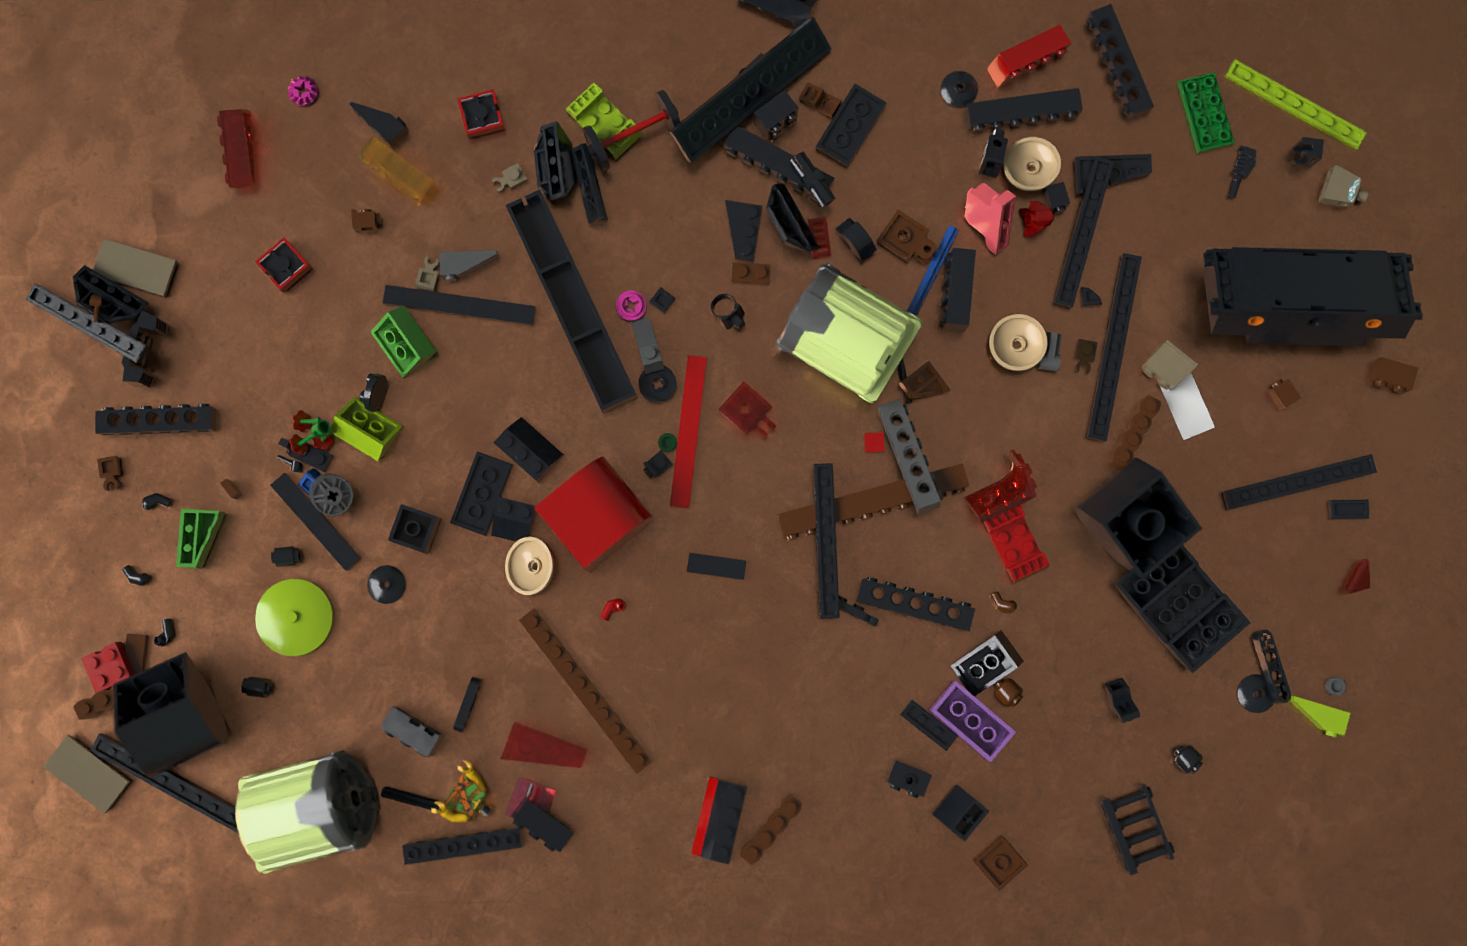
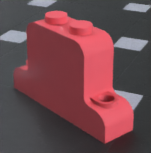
(991, 215)

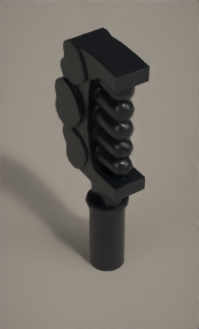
(1245, 164)

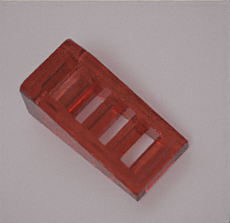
(819, 221)

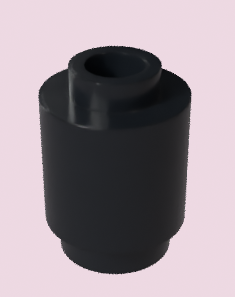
(286, 556)
(256, 687)

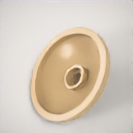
(1032, 153)
(1018, 329)
(522, 565)

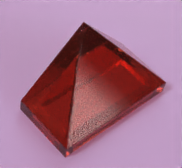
(1359, 578)

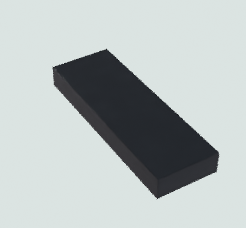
(716, 566)
(929, 725)

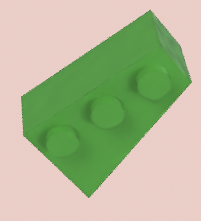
(196, 536)

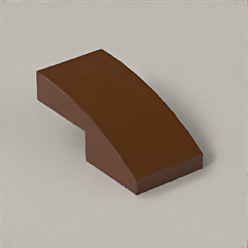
(819, 100)

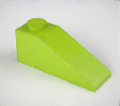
(1324, 717)

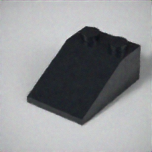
(987, 663)

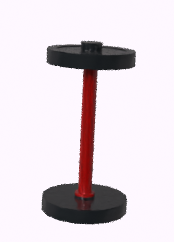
(596, 148)

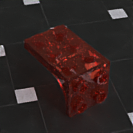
(1006, 493)

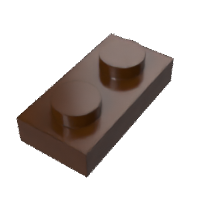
(751, 273)

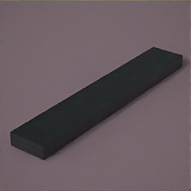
(315, 521)

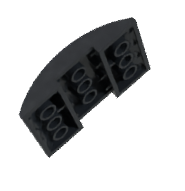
(1184, 609)

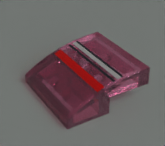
(537, 793)

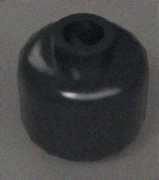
(1188, 759)

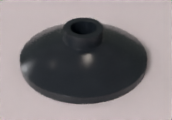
(954, 96)
(396, 585)
(1247, 694)

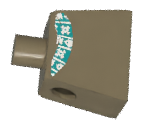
(1342, 188)

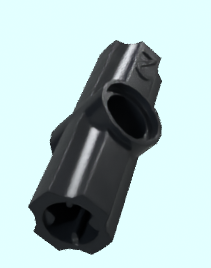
(812, 179)

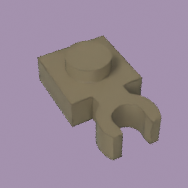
(512, 176)
(427, 276)

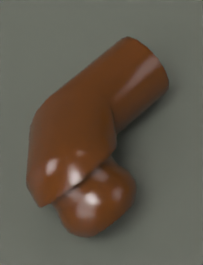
(1003, 605)

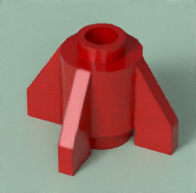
(1036, 217)

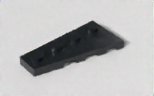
(1124, 169)

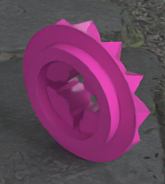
(307, 97)
(634, 297)

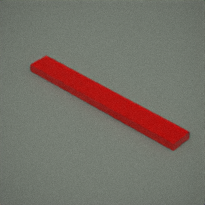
(688, 431)

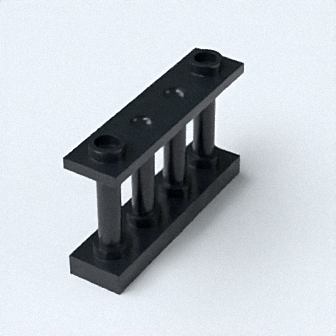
(1117, 825)

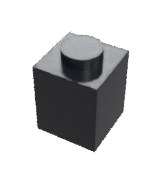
(1056, 197)

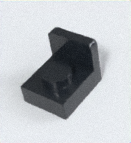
(657, 465)

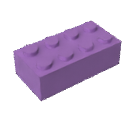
(972, 721)

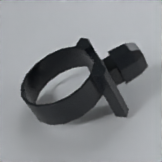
(733, 319)

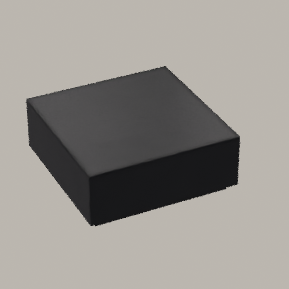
(662, 300)

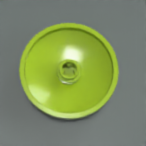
(294, 617)

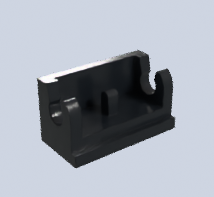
(1310, 149)

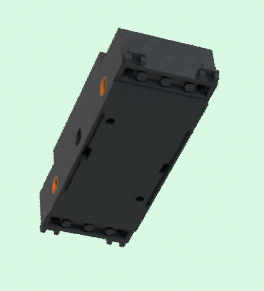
(1309, 295)

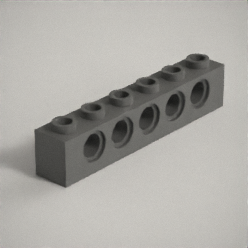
(922, 501)

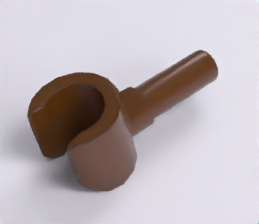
(96, 301)

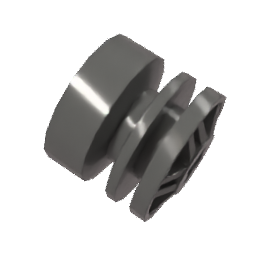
(320, 490)

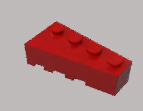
(1028, 55)

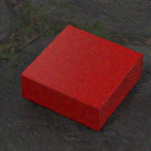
(874, 442)

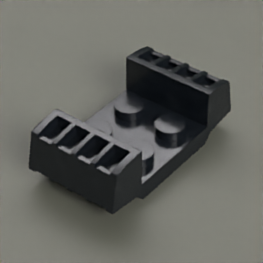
(141, 331)

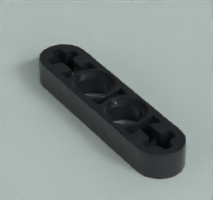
(1269, 667)

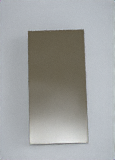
(135, 267)
(86, 774)

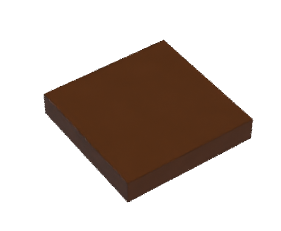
(1000, 862)

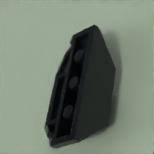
(554, 161)
(789, 220)
(117, 302)

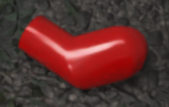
(612, 606)

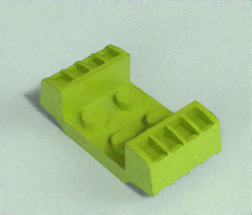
(606, 120)

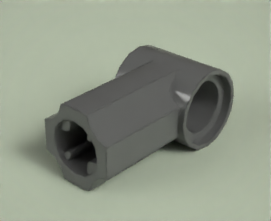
(1051, 359)

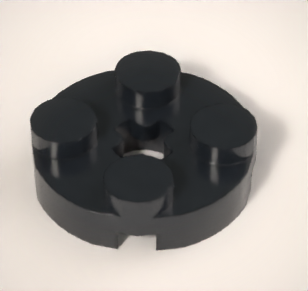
(661, 394)

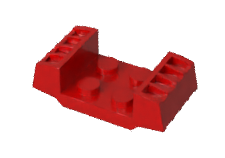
(1016, 544)

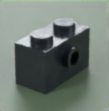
(908, 778)

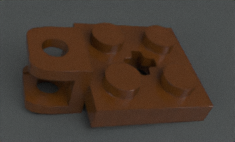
(916, 241)

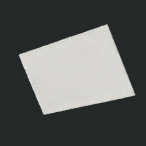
(1188, 408)

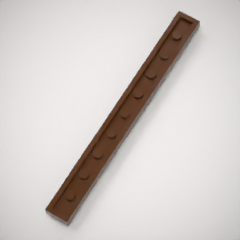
(585, 691)

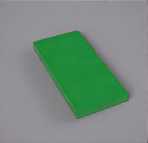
(1206, 112)

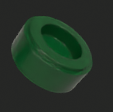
(667, 442)

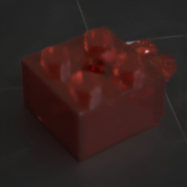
(758, 410)

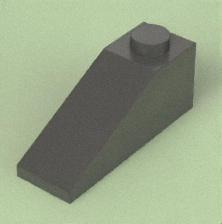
(459, 264)
(647, 345)

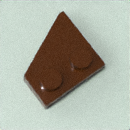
(924, 382)

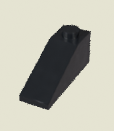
(383, 123)

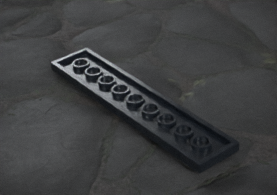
(750, 89)

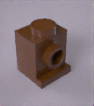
(365, 220)

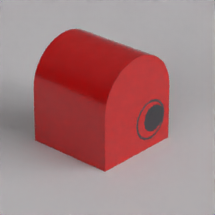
(594, 513)

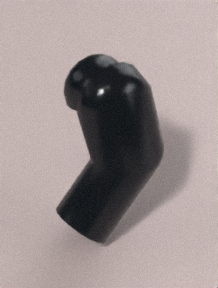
(149, 501)
(133, 578)
(166, 635)

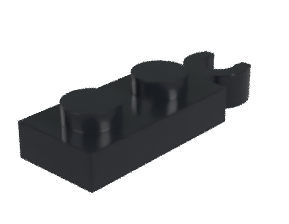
(857, 611)

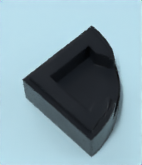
(1089, 298)

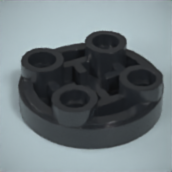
(374, 392)

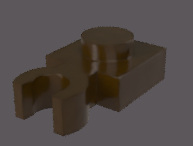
(1085, 352)

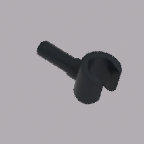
(295, 465)

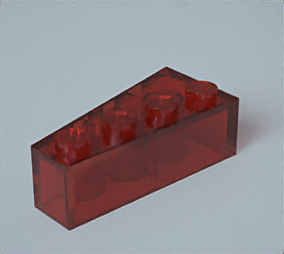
(237, 147)
(536, 746)

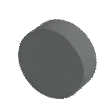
(1335, 686)

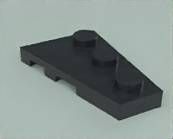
(744, 228)

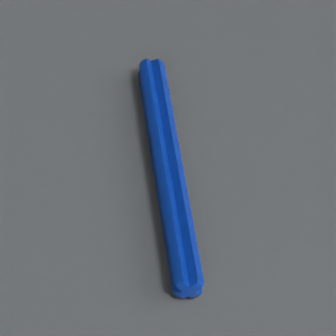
(933, 270)

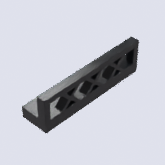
(588, 184)

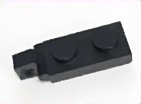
(314, 457)

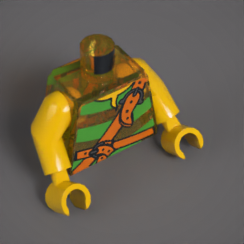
(466, 798)

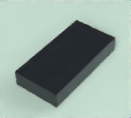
(1348, 509)

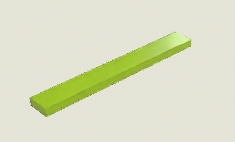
(1296, 104)

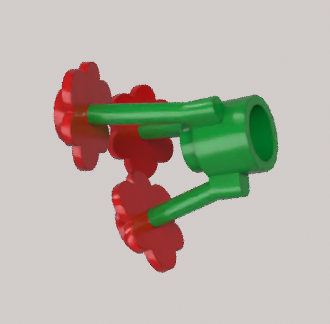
(320, 434)

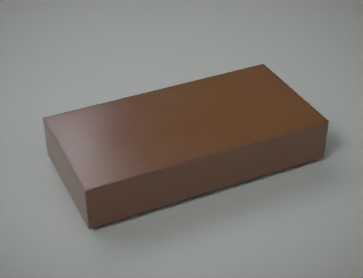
(136, 651)

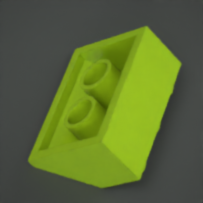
(365, 429)

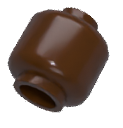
(1008, 692)

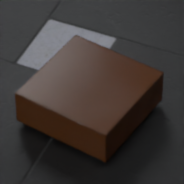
(231, 489)

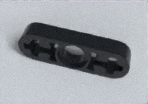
(467, 704)

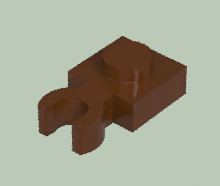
(109, 469)

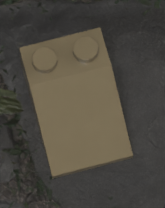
(1168, 365)

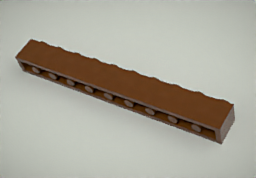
(870, 501)

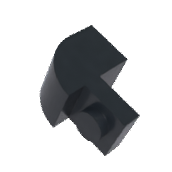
(857, 238)
(1121, 700)

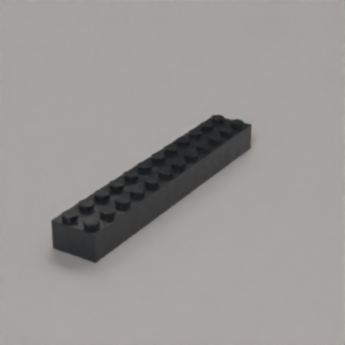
(571, 301)

